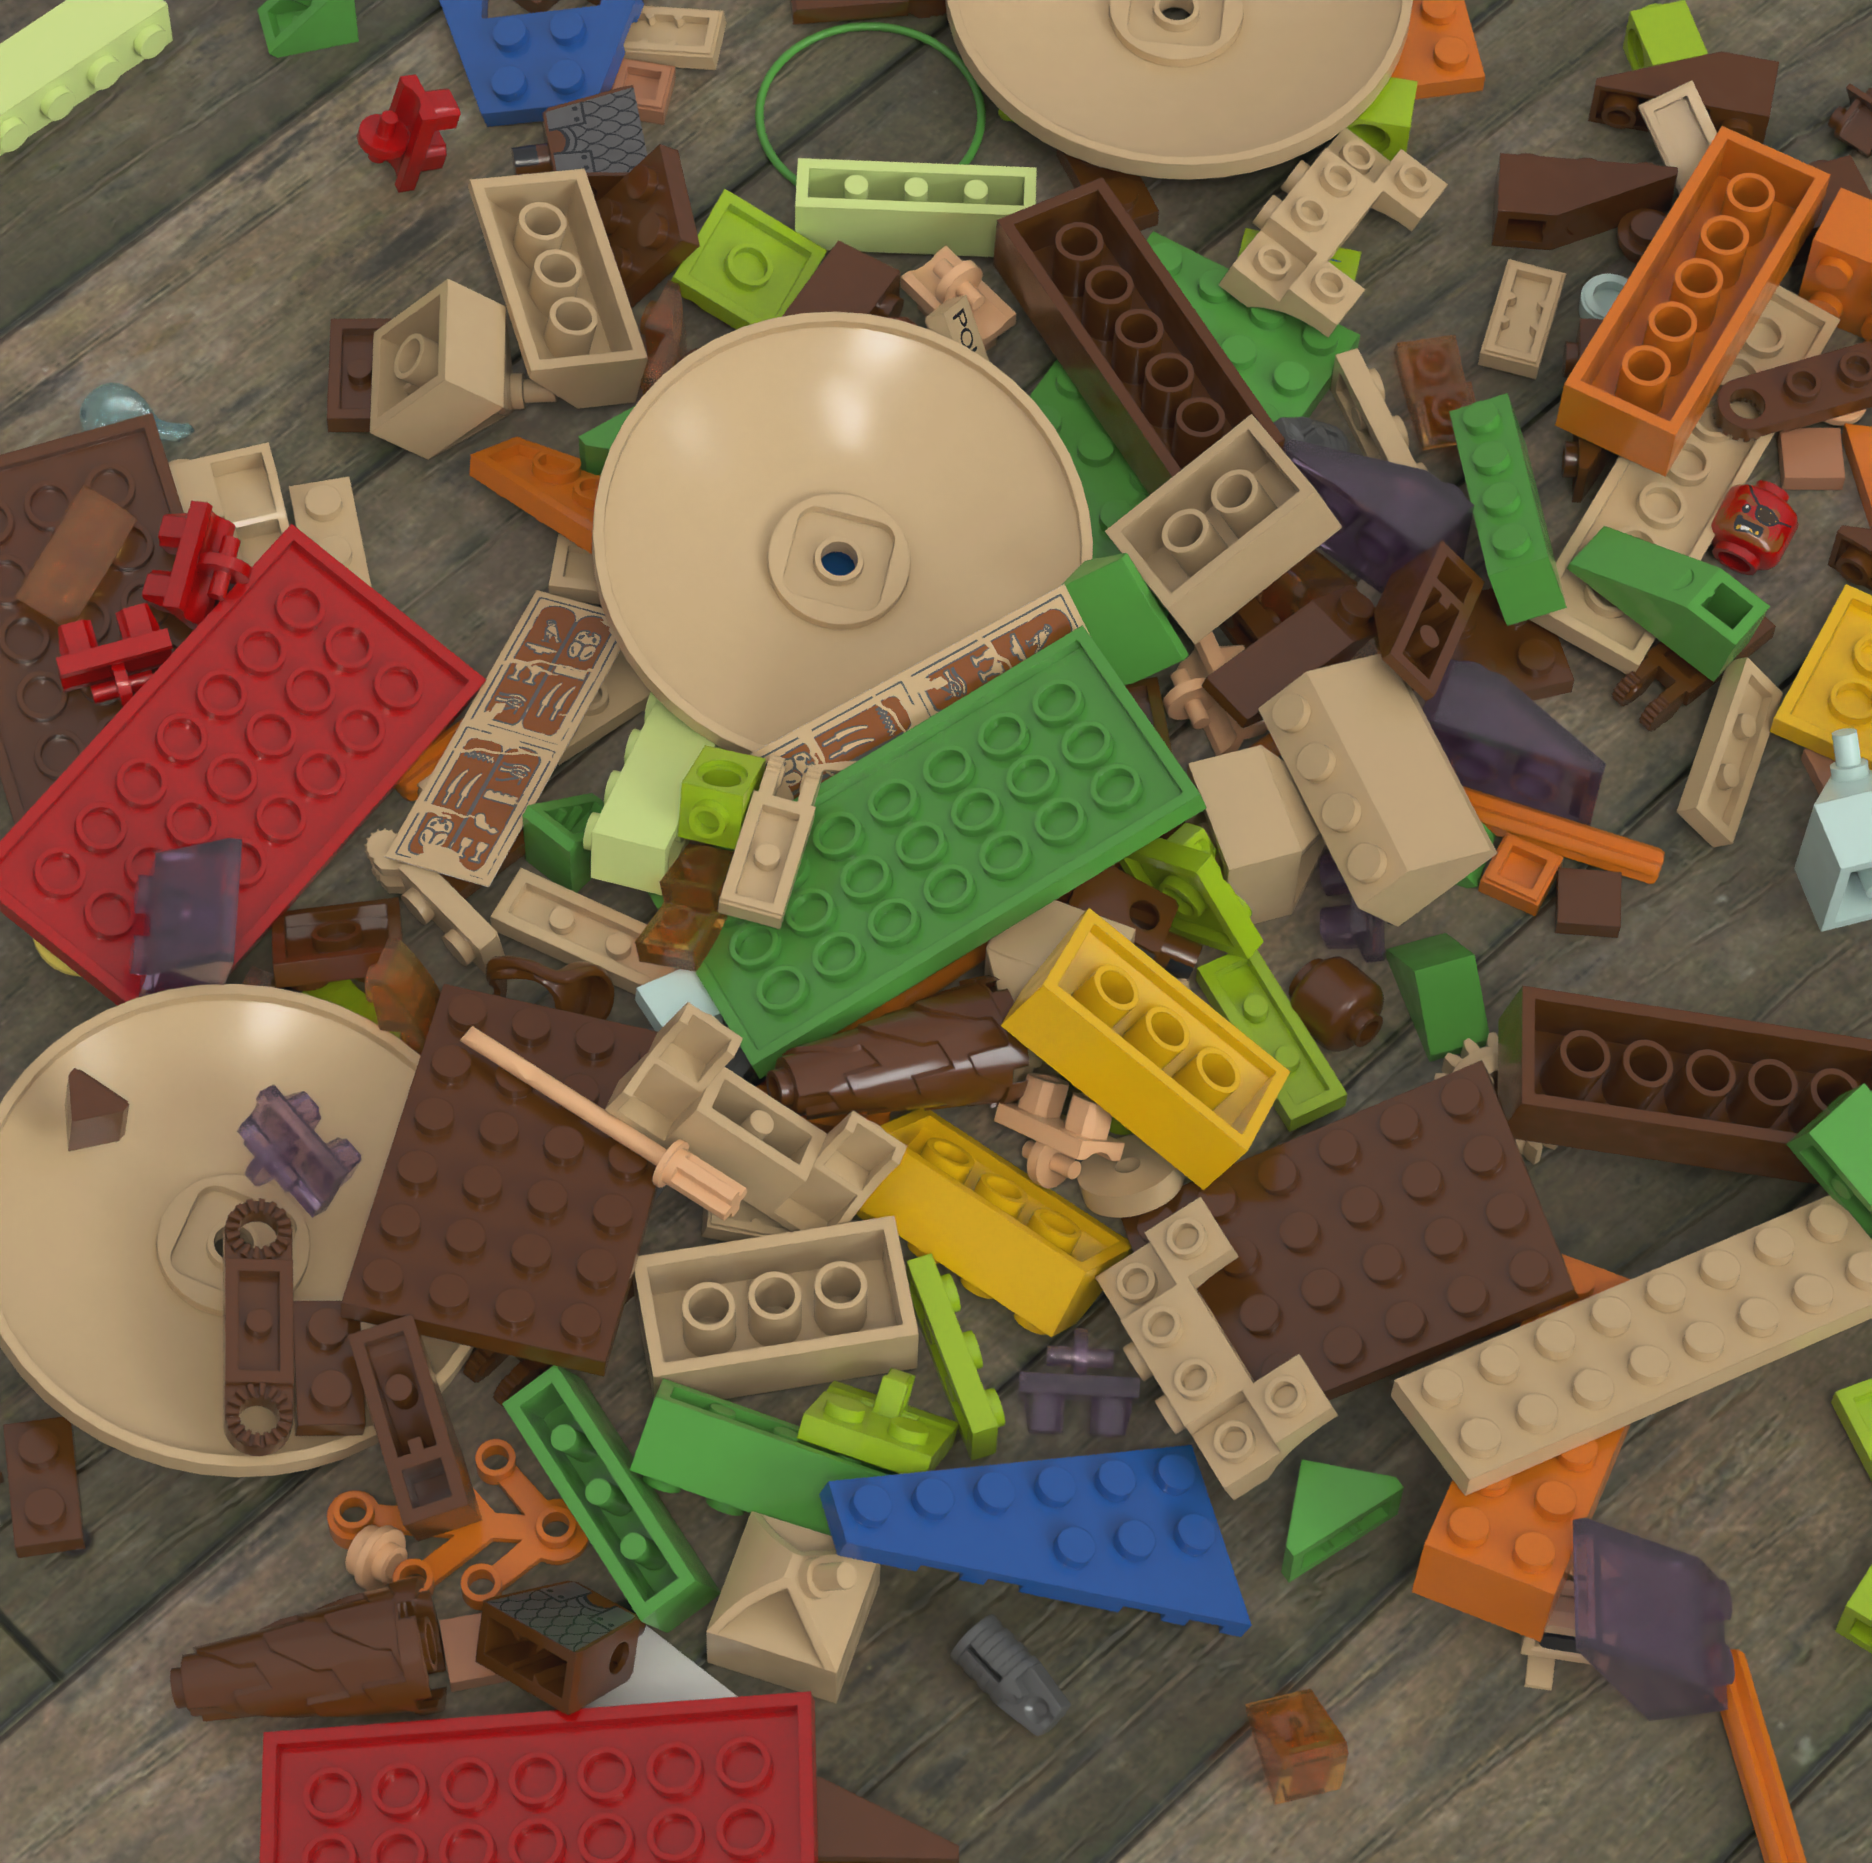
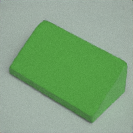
(1124, 617)

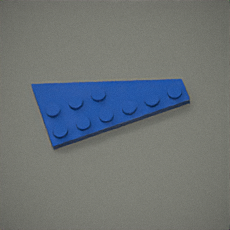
(1063, 1529)

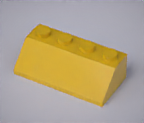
(1147, 1050)
(994, 1225)

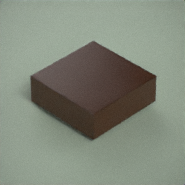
(1588, 902)

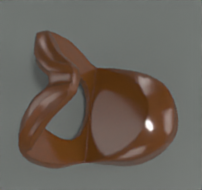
(574, 988)

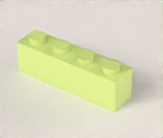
(72, 56)
(908, 204)
(638, 827)

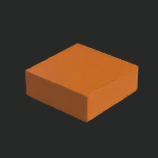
(1520, 874)

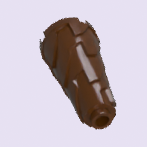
(917, 1057)
(338, 1661)

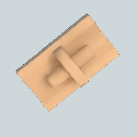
(951, 277)
(1193, 702)
(1057, 1136)

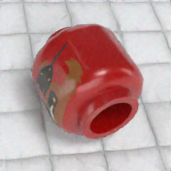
(1753, 527)

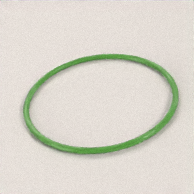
(864, 26)

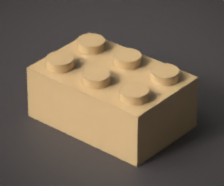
(1224, 528)

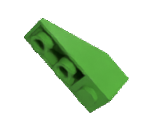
(1674, 597)

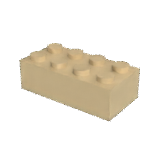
(778, 1310)

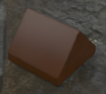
(93, 1112)

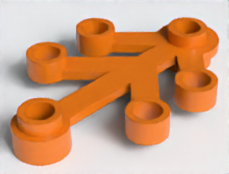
(466, 1542)

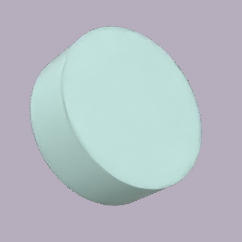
(1599, 295)

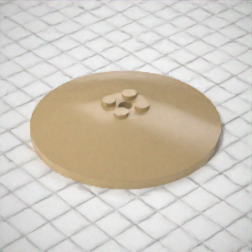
(1185, 96)
(811, 446)
(113, 1243)

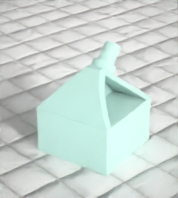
(1837, 844)

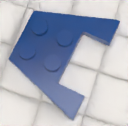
(538, 58)

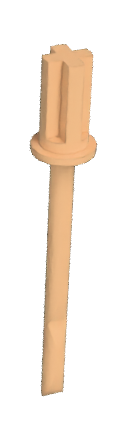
(673, 1165)

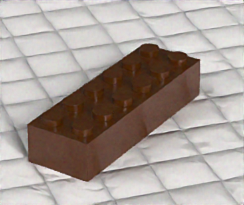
(1123, 330)
(1668, 1081)

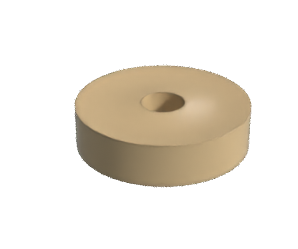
(1131, 1186)

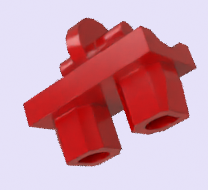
(410, 131)
(202, 564)
(86, 663)

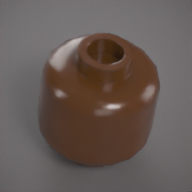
(1337, 1003)

